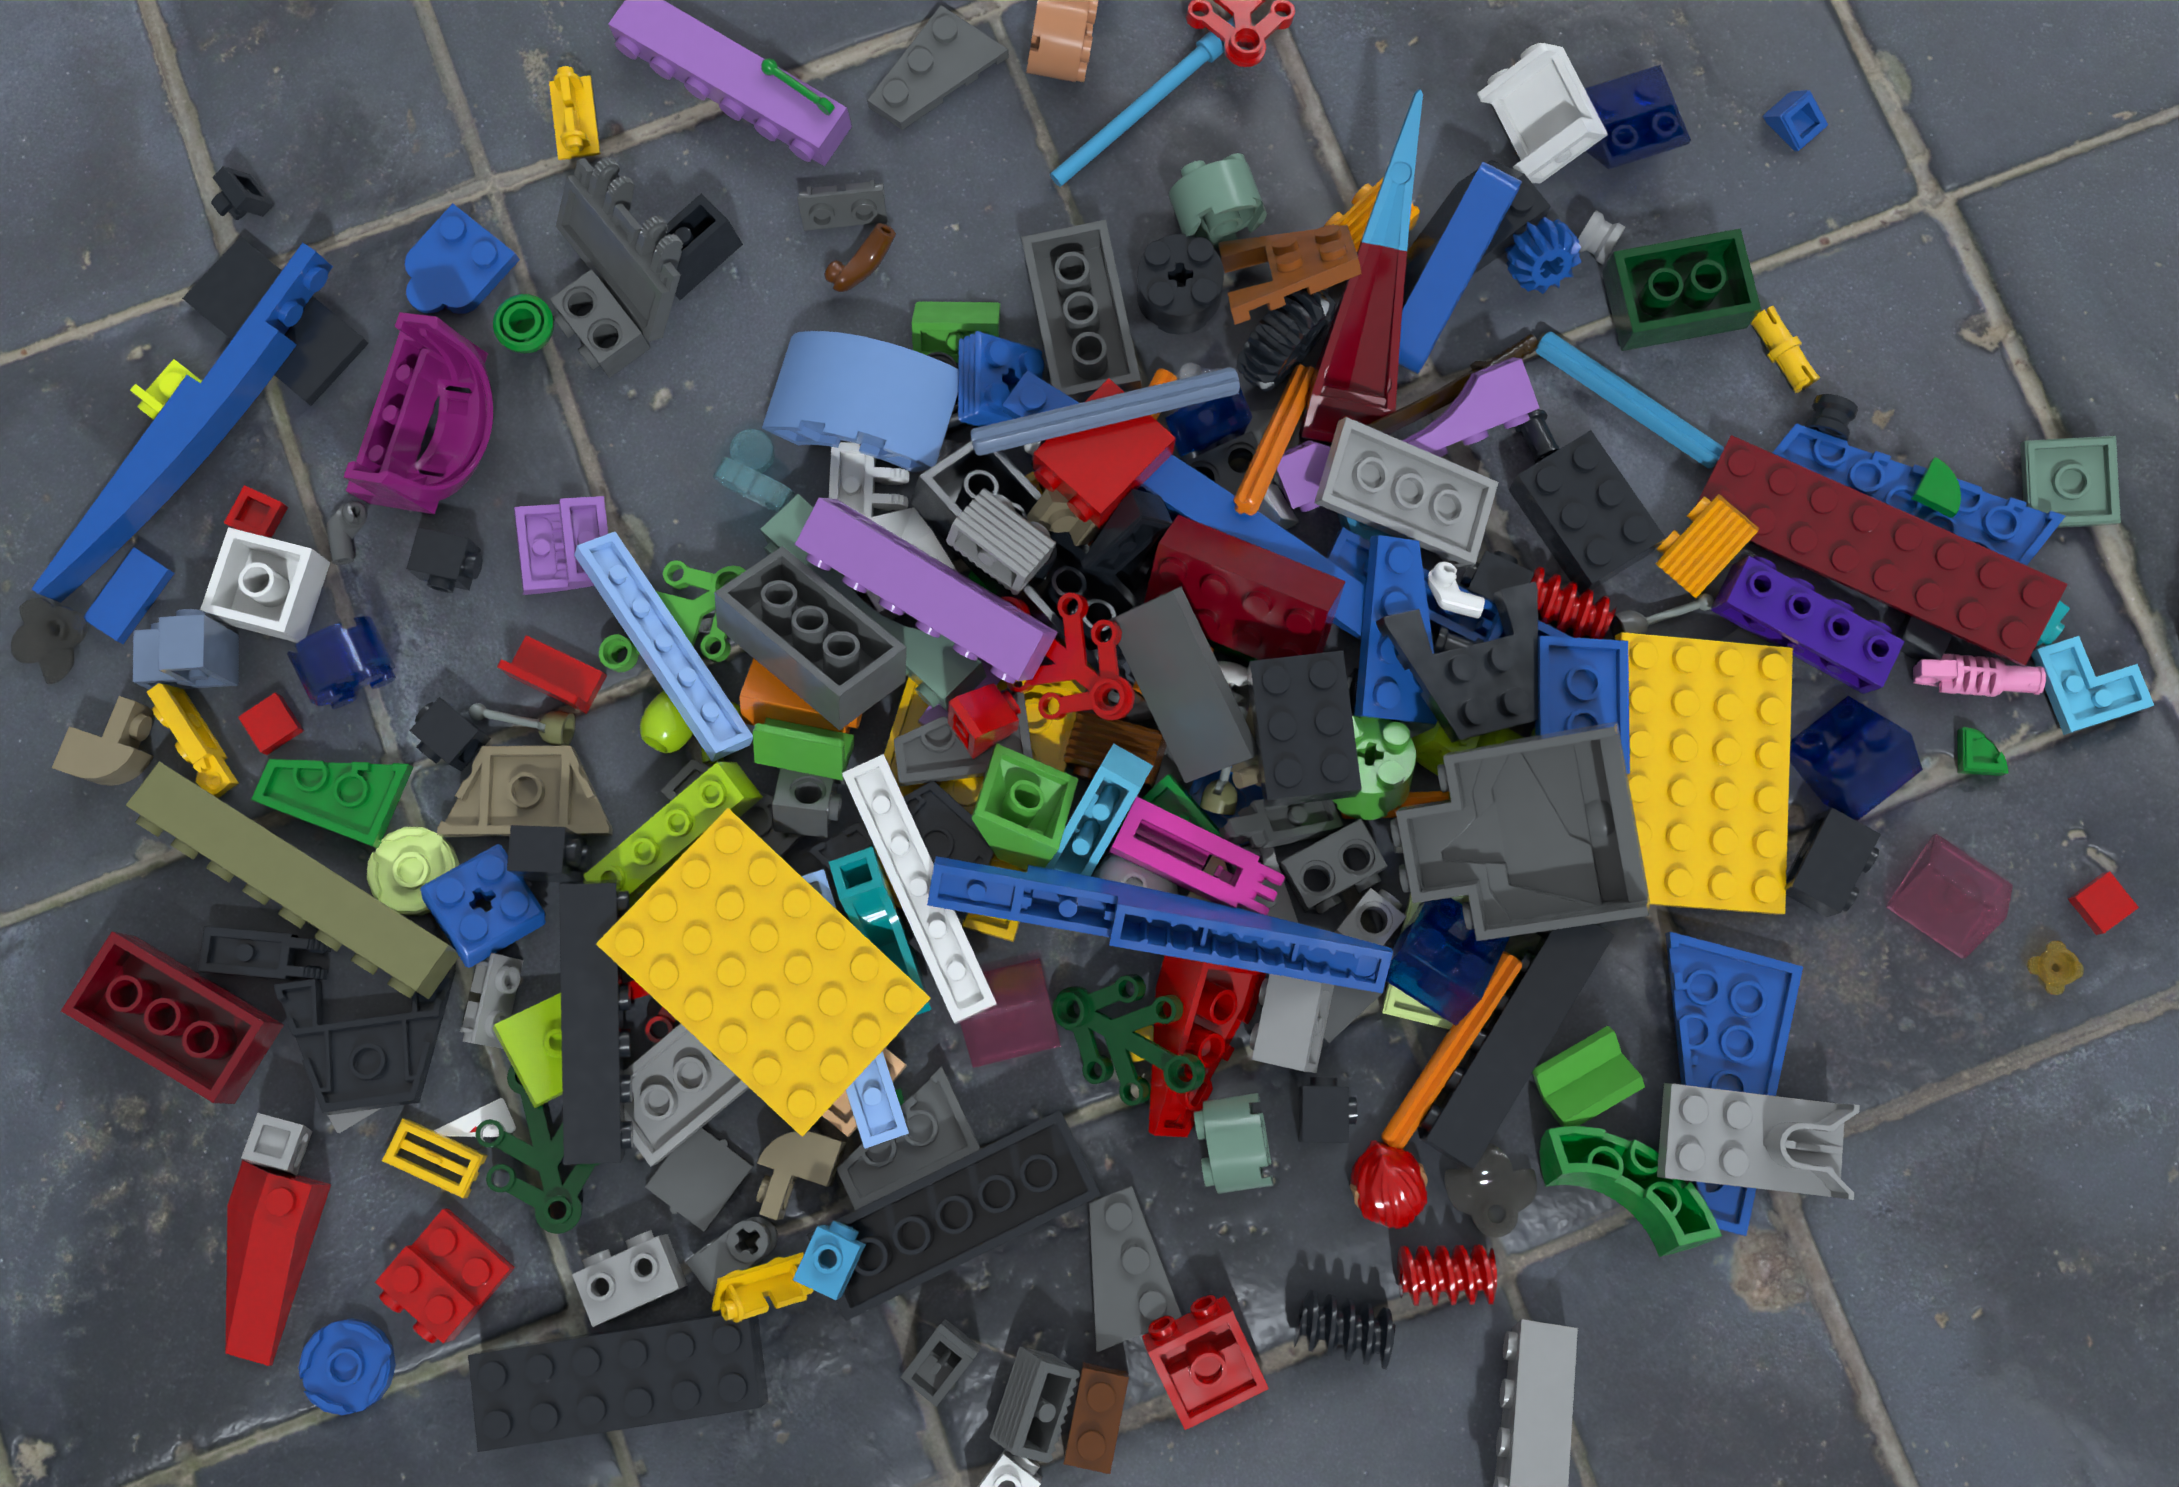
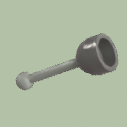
(1634, 622)

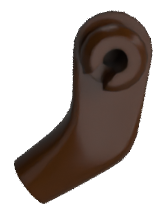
(863, 262)

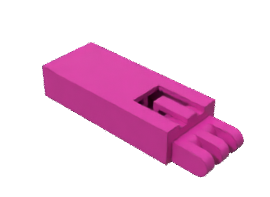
(1180, 850)

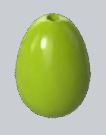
(663, 725)

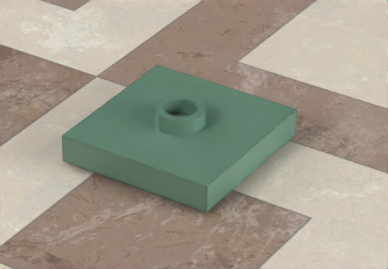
(2073, 479)

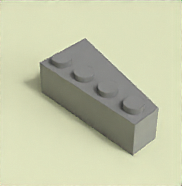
(1536, 1406)

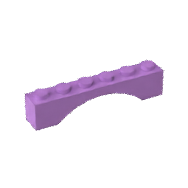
(1488, 399)

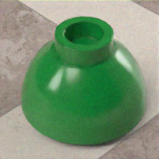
(523, 323)

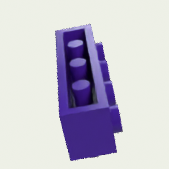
(1817, 628)

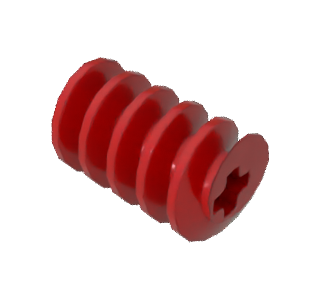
(1572, 611)
(1447, 1273)

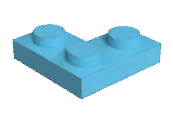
(2079, 695)

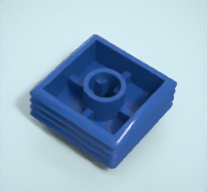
(988, 375)
(478, 932)

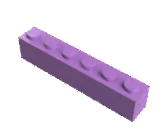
(728, 75)
(926, 590)

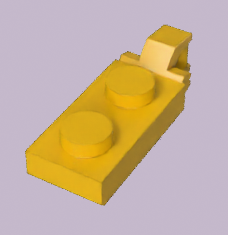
(193, 737)

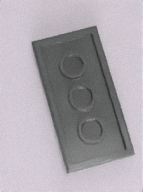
(1184, 686)

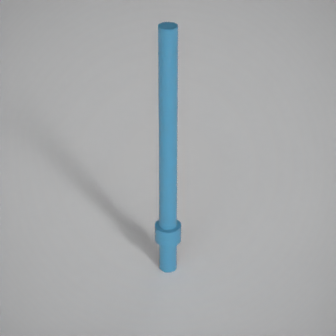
(1207, 49)

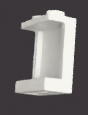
(1544, 111)

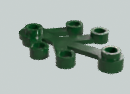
(1122, 1038)
(542, 1156)

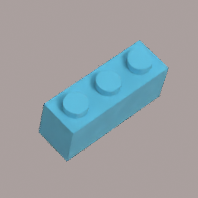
(1100, 812)

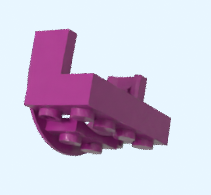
(421, 368)

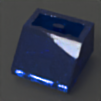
(1638, 118)
(1854, 758)
(1443, 961)

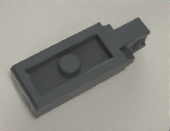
(1282, 824)

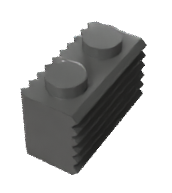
(1034, 1405)

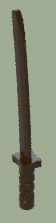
(1449, 392)

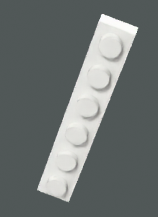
(910, 874)

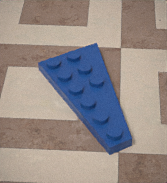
(1982, 517)
(1730, 1036)

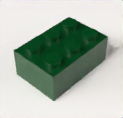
(1681, 289)

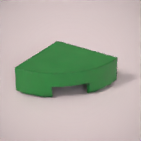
(1939, 489)
(1978, 754)

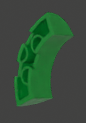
(1627, 1173)

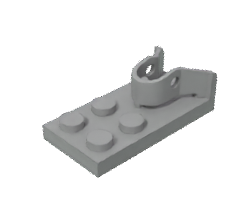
(1406, 492)
(676, 1093)
(1753, 1140)

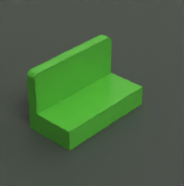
(942, 324)
(802, 748)
(1586, 1079)

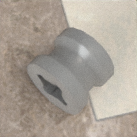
(1600, 237)

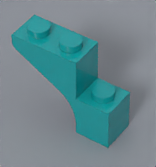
(872, 910)

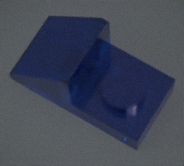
(1208, 422)

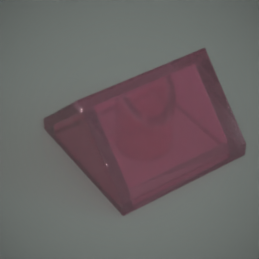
(1952, 897)
(1018, 1023)

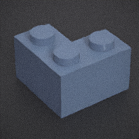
(186, 652)

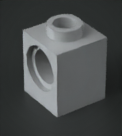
(1380, 902)
(276, 1144)

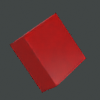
(255, 513)
(271, 723)
(2103, 903)

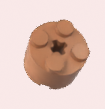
(1062, 39)

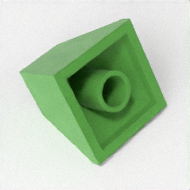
(1023, 808)

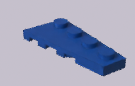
(1392, 587)

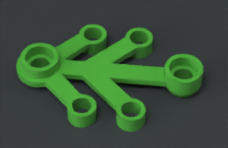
(685, 612)

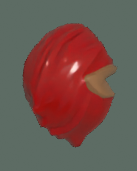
(1388, 1185)

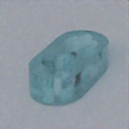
(753, 484)

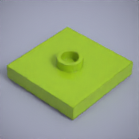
(535, 1048)

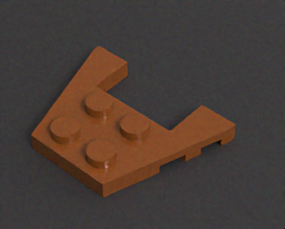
(1296, 261)

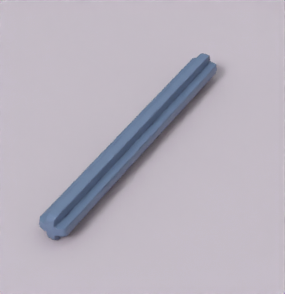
(1105, 411)

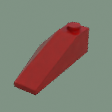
(1213, 1007)
(268, 1244)

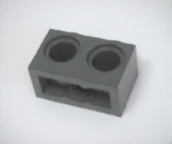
(603, 321)
(805, 803)
(1328, 858)

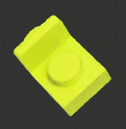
(162, 388)

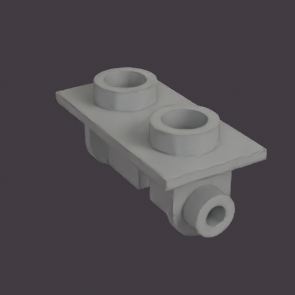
(498, 983)

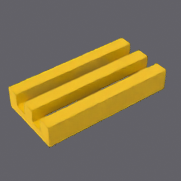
(469, 1173)

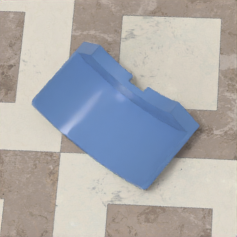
(865, 395)

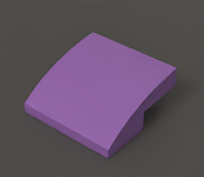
(549, 540)

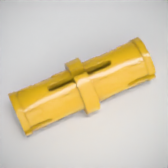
(1784, 349)

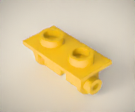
(574, 115)
(743, 1292)

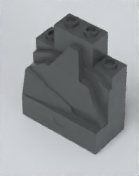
(1530, 834)

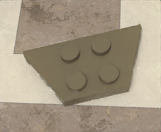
(527, 790)

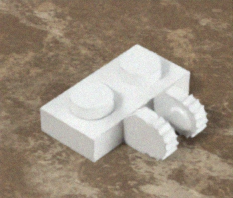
(854, 481)

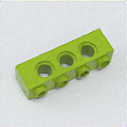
(672, 830)

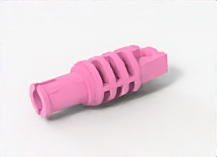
(1978, 676)

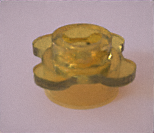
(2068, 963)

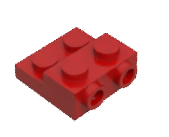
(443, 1278)
(1203, 1360)

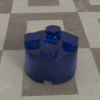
(342, 661)

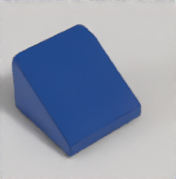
(1796, 118)

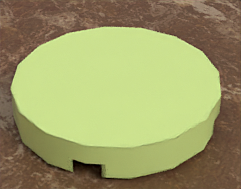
(404, 864)

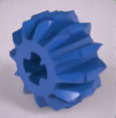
(1543, 255)

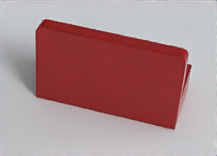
(554, 674)

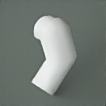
(1448, 595)

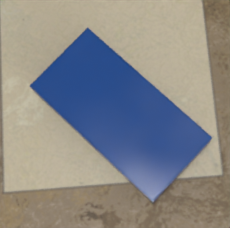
(128, 595)

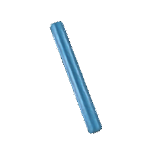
(1629, 400)

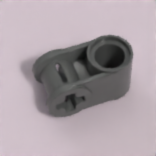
(732, 1253)

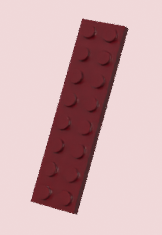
(1887, 552)

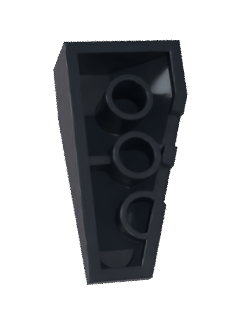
(1526, 207)

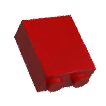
(1102, 463)

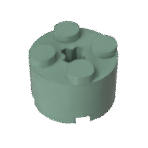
(1217, 199)
(1234, 1143)

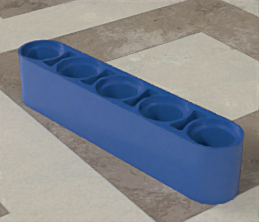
(1454, 263)

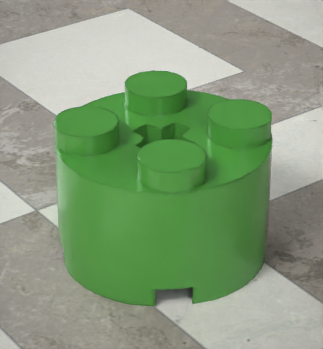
(1385, 768)

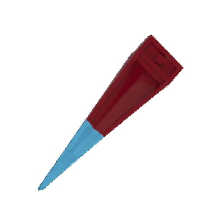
(1361, 351)

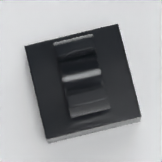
(239, 194)

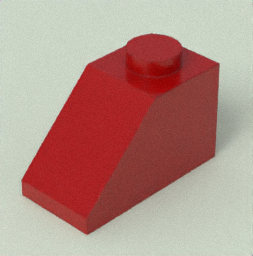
(983, 718)

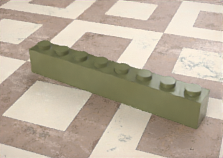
(294, 881)

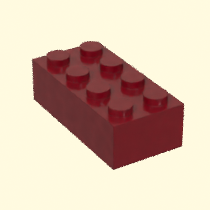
(1246, 592)
(172, 1018)

